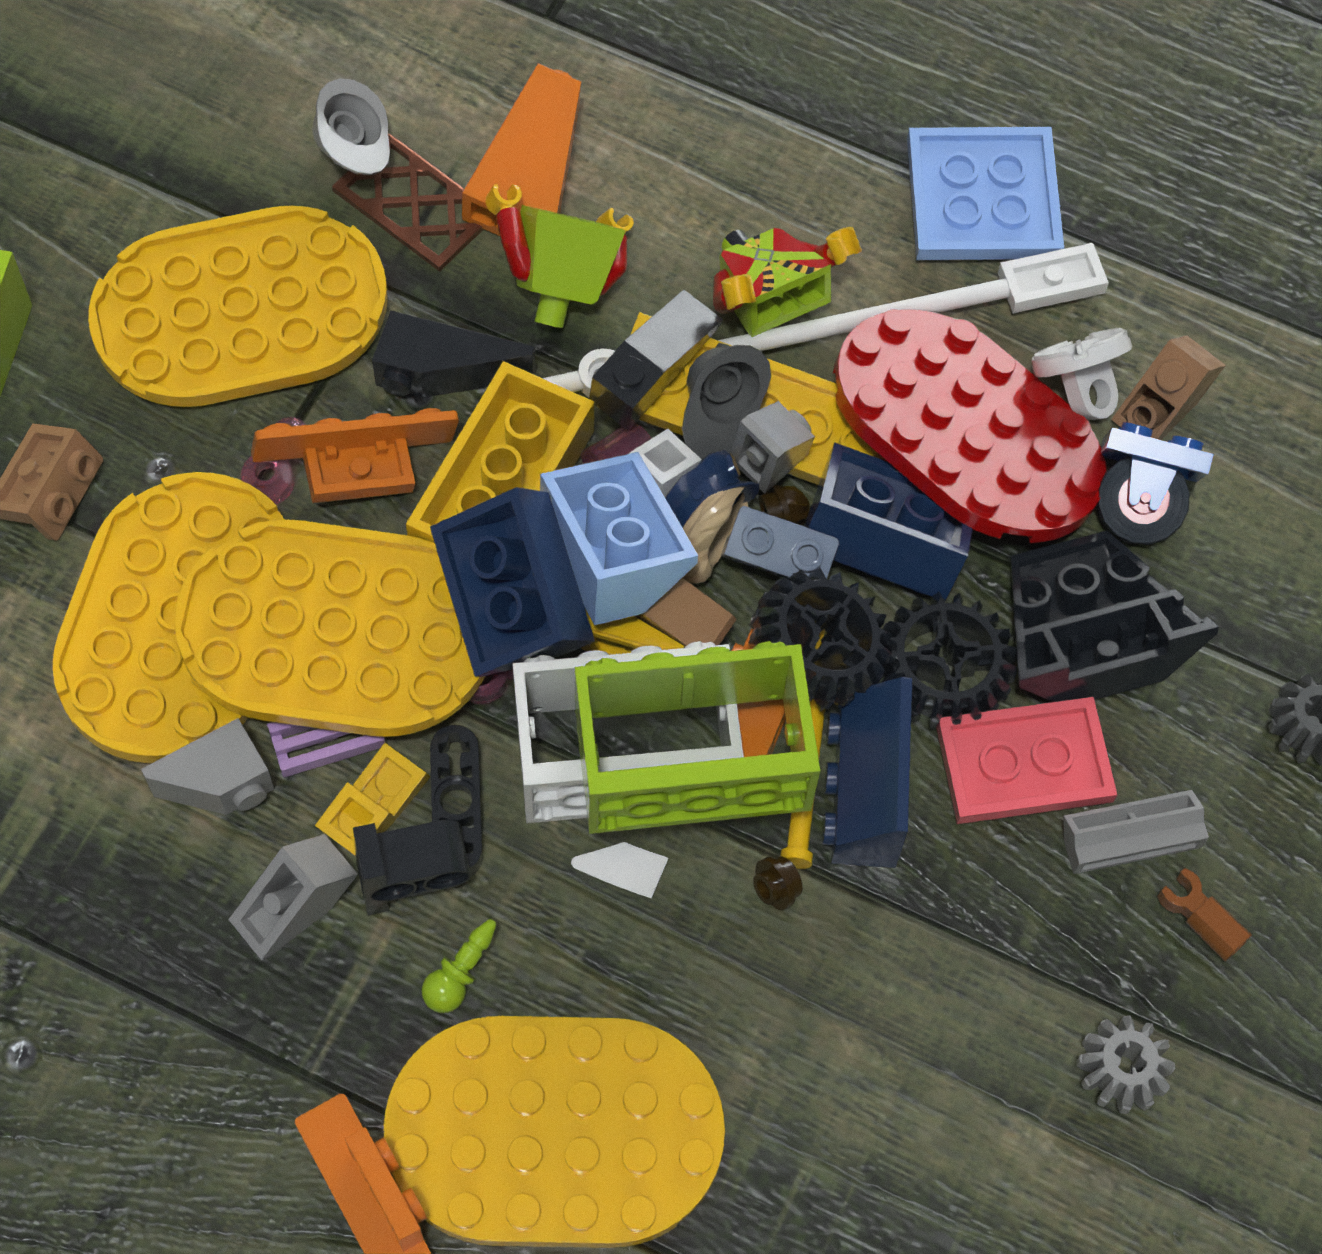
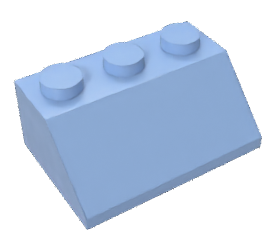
(618, 535)

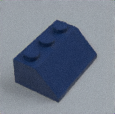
(887, 524)
(511, 581)
(870, 776)

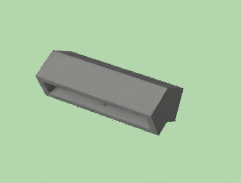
(1134, 831)

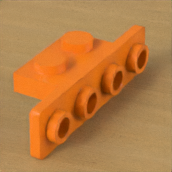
(356, 455)
(362, 1180)

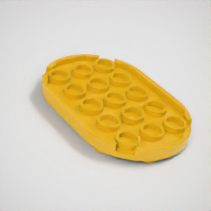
(238, 306)
(325, 629)
(118, 640)
(555, 1131)

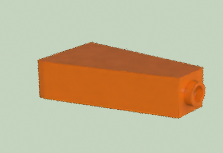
(529, 149)

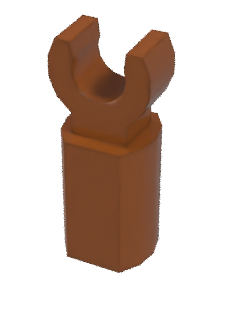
(1205, 916)

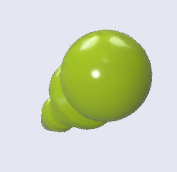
(445, 988)

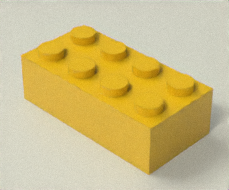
(509, 440)

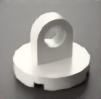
(1083, 365)

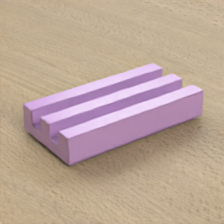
(319, 757)

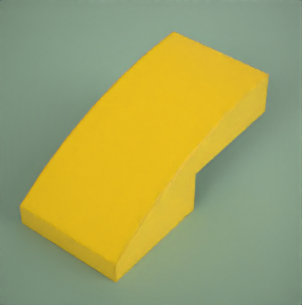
(375, 797)

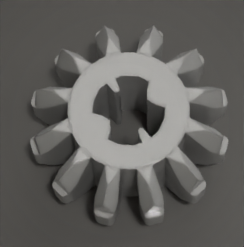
(1145, 1073)

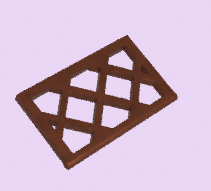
(410, 236)

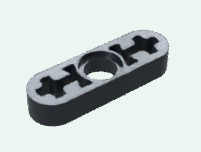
(439, 787)

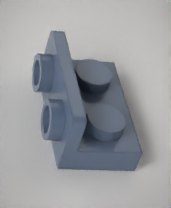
(778, 545)

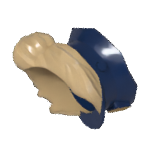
(707, 507)

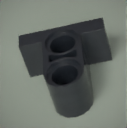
(409, 861)

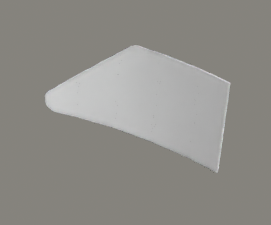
(624, 867)

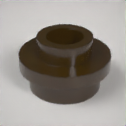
(777, 882)

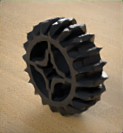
(853, 641)
(984, 651)

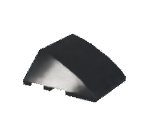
(1097, 621)

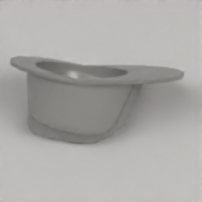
(352, 127)

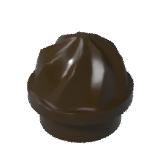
(785, 503)

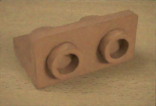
(48, 478)

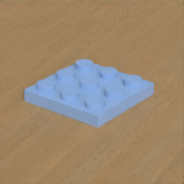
(984, 192)

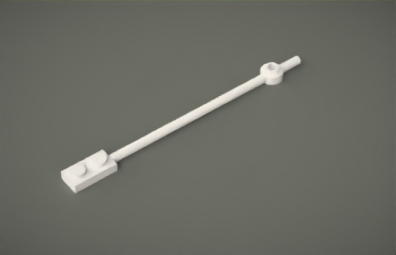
(1024, 281)

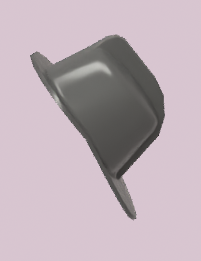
(723, 390)

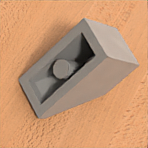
(771, 444)
(212, 772)
(292, 894)

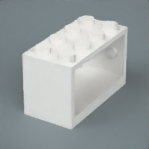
(547, 685)

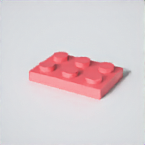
(1026, 760)

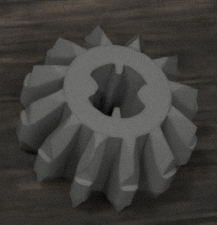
(1292, 718)

